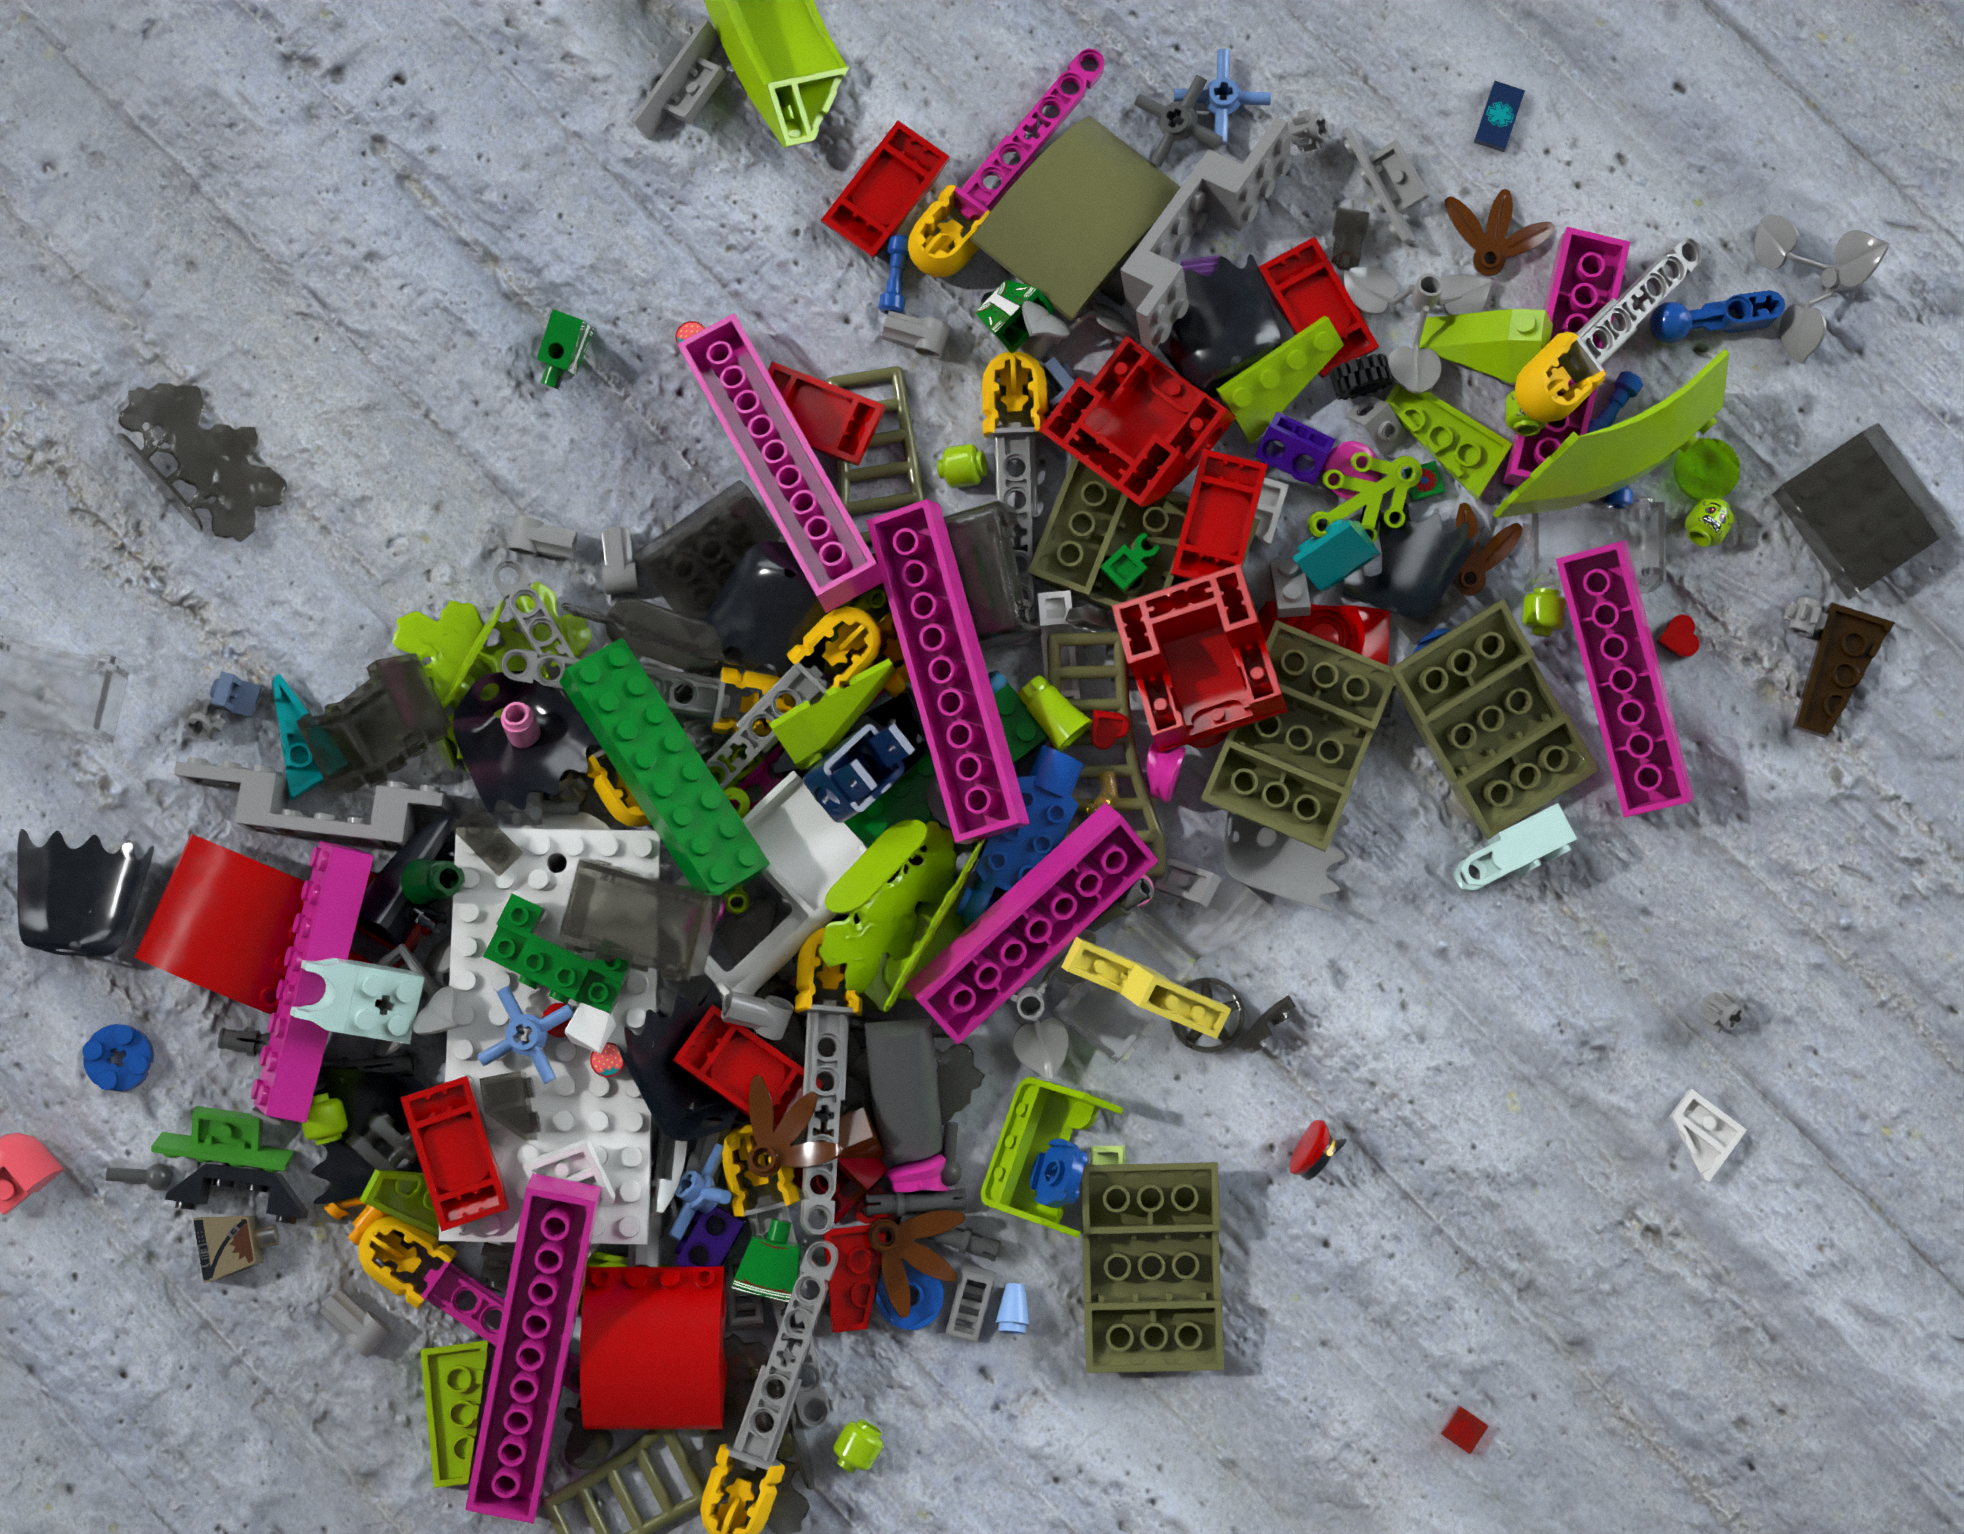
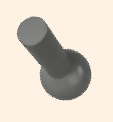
(952, 1172)
(156, 1176)

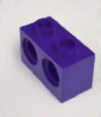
(1297, 441)
(717, 1246)

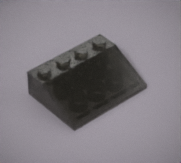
(704, 548)

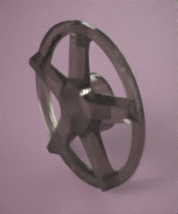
(1224, 1036)

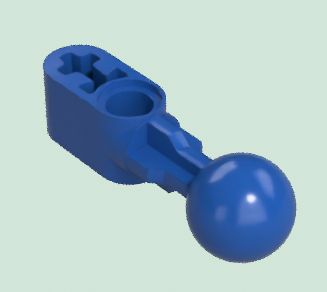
(1673, 321)

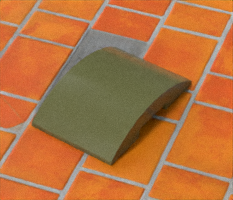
(1075, 215)
(1096, 521)
(1492, 720)
(1302, 763)
(1151, 1267)

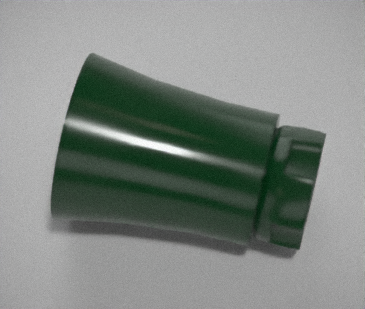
(430, 880)

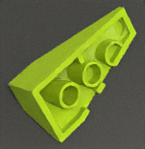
(1489, 340)
(815, 729)

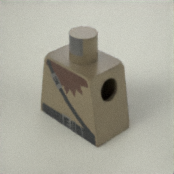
(231, 1244)

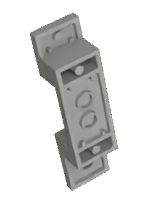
(1215, 190)
(265, 801)

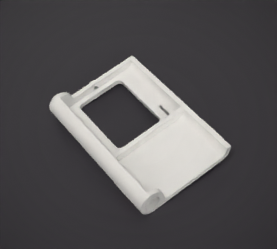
(805, 860)

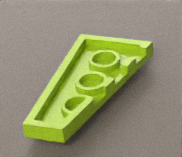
(1279, 377)
(1451, 437)
(453, 1403)

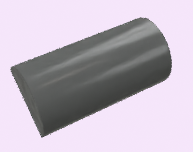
(904, 1088)

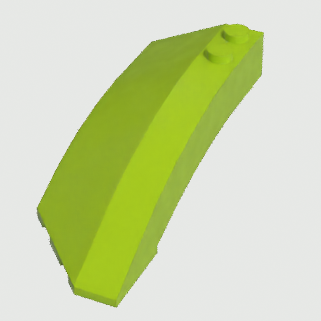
(781, 61)
(1621, 454)

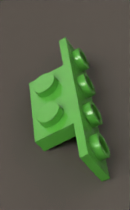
(224, 1138)

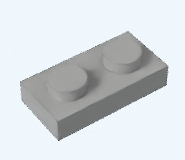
(1289, 588)
(1188, 882)

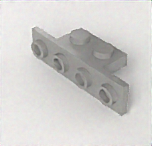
(684, 85)
(1392, 179)

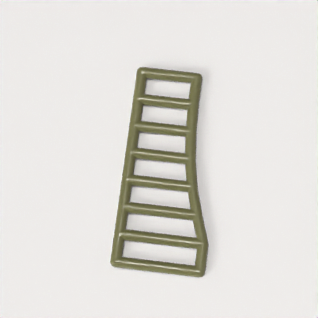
(904, 434)
(1121, 704)
(639, 1452)

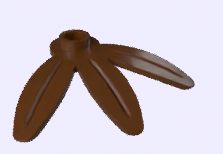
(1494, 239)
(1492, 554)
(779, 1143)
(917, 1255)

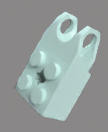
(1518, 849)
(351, 999)

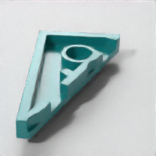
(299, 764)

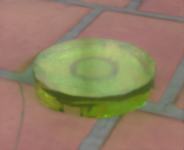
(1707, 469)

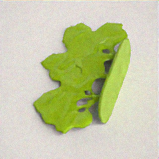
(572, 629)
(447, 646)
(889, 916)
(935, 931)

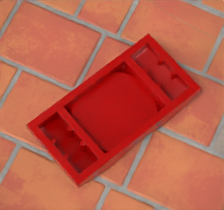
(886, 189)
(1309, 288)
(828, 416)
(1218, 515)
(1349, 626)
(728, 1057)
(455, 1153)

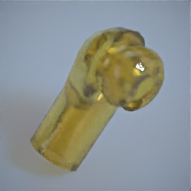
(1109, 792)

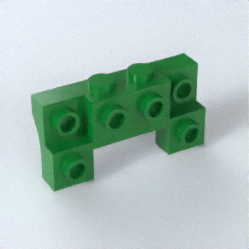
(547, 964)

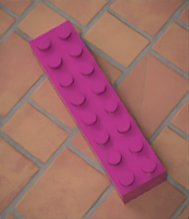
(1581, 283)
(1625, 679)
(1031, 923)
(322, 932)

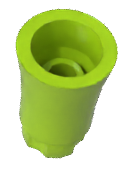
(1054, 713)

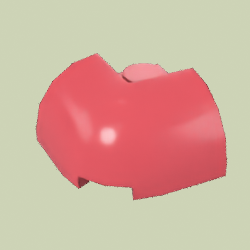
(24, 1169)

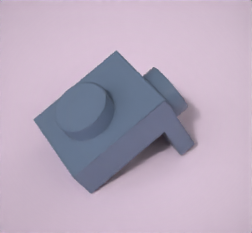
(1060, 377)
(235, 694)

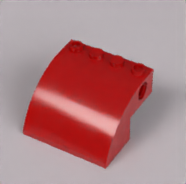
(1137, 424)
(1199, 658)
(225, 924)
(653, 1348)

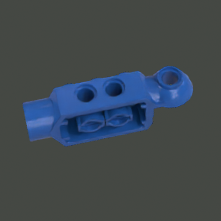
(1018, 851)

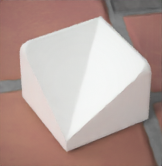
(590, 1028)

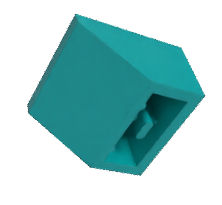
(1336, 554)

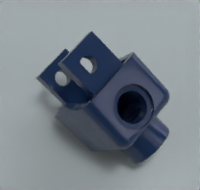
(846, 782)

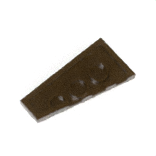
(1838, 666)

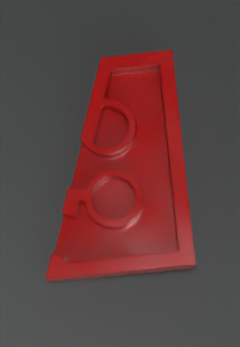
(854, 1277)

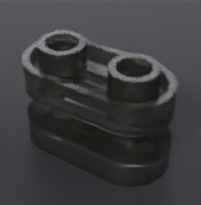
(383, 1126)

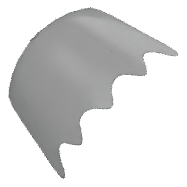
(1279, 862)

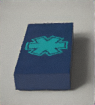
(1499, 116)

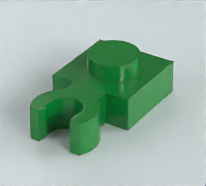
(1127, 565)

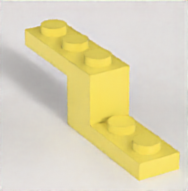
(1146, 987)

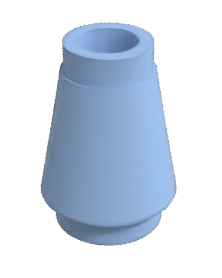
(1013, 1310)

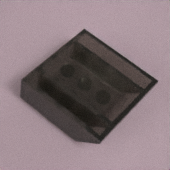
(1863, 510)

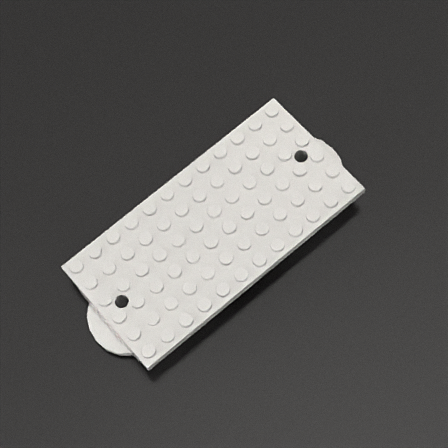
(579, 1100)

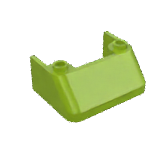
(1035, 1117)

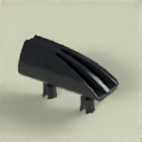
(385, 907)

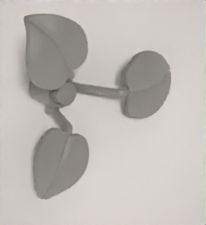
(1857, 256)
(1459, 294)
(1047, 329)
(440, 1011)
(1045, 1042)

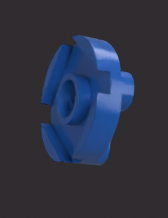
(100, 1050)
(1060, 1188)
(928, 1301)

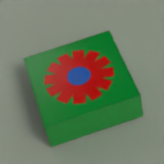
(1429, 484)

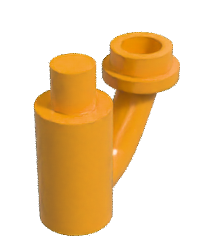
(362, 1222)

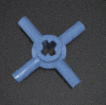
(1228, 87)
(537, 1038)
(699, 1192)

